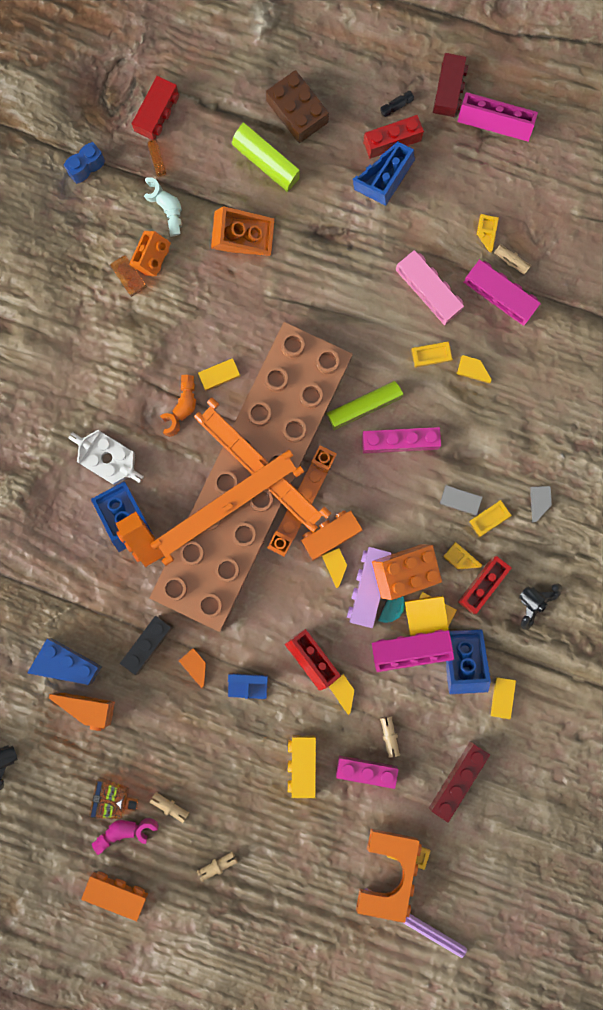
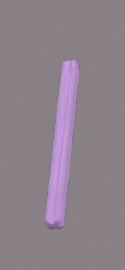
(435, 935)

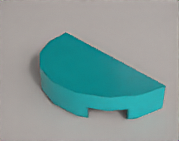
(392, 610)

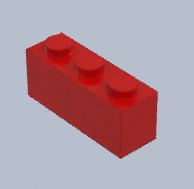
(155, 108)
(404, 131)
(484, 585)
(312, 660)

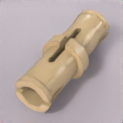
(512, 259)
(390, 736)
(169, 807)
(217, 866)

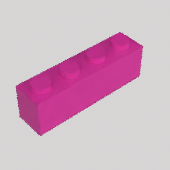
(497, 116)
(501, 292)
(401, 440)
(412, 650)

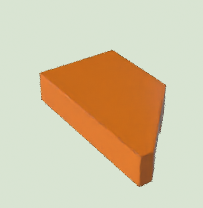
(195, 666)

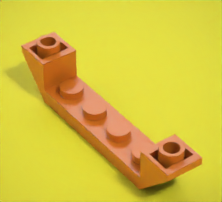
(309, 489)

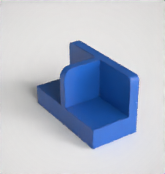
(247, 686)

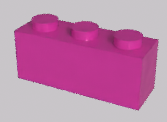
(366, 772)

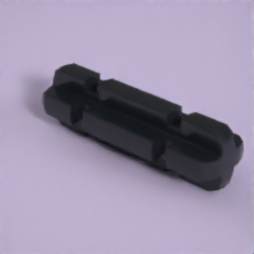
(397, 103)

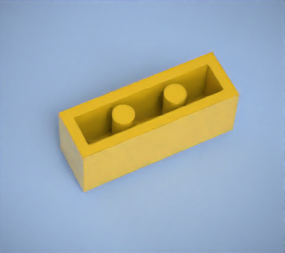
(302, 766)

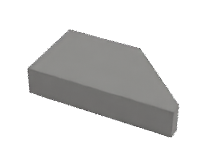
(540, 501)

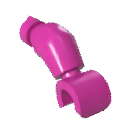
(124, 829)

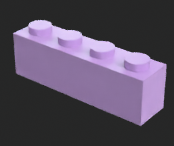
(367, 594)

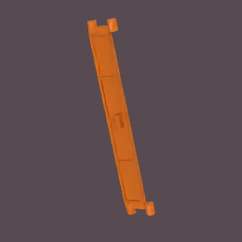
(253, 461)
(225, 505)

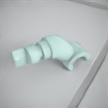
(169, 203)

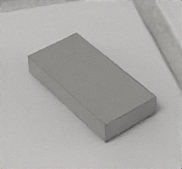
(460, 500)

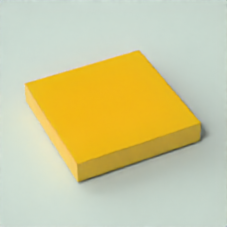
(426, 615)

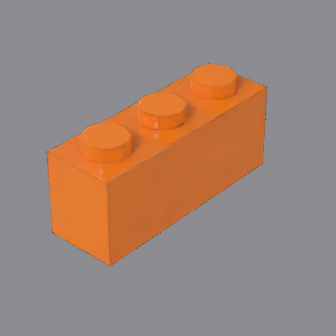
(331, 534)
(138, 539)
(115, 895)

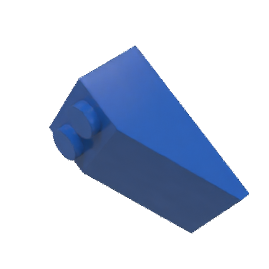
(113, 507)
(470, 666)

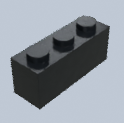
(146, 645)

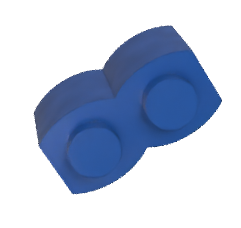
(86, 161)

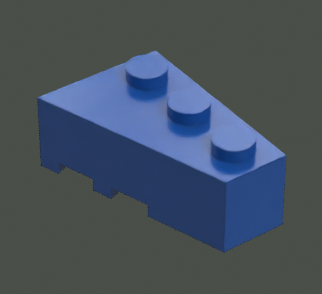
(385, 175)
(64, 664)

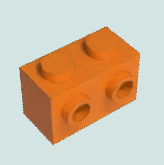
(150, 253)

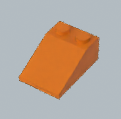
(242, 232)
(88, 710)

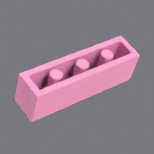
(430, 287)

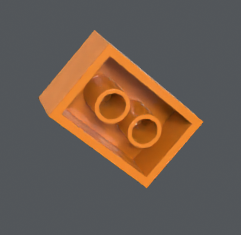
(406, 571)

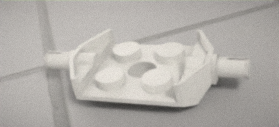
(95, 446)

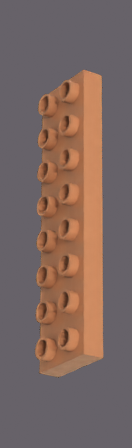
(276, 417)

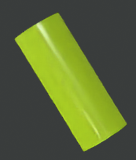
(265, 157)
(364, 405)

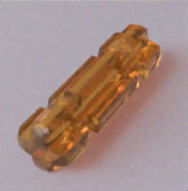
(156, 158)

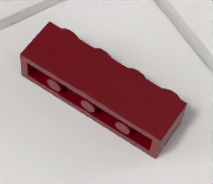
(459, 781)

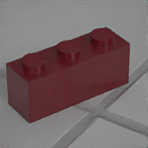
(450, 85)

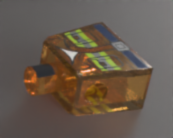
(111, 800)

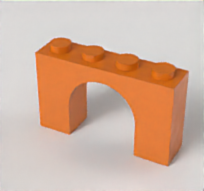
(395, 903)

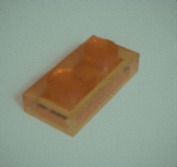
(128, 275)

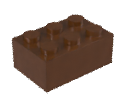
(297, 106)

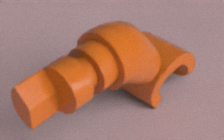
(184, 407)

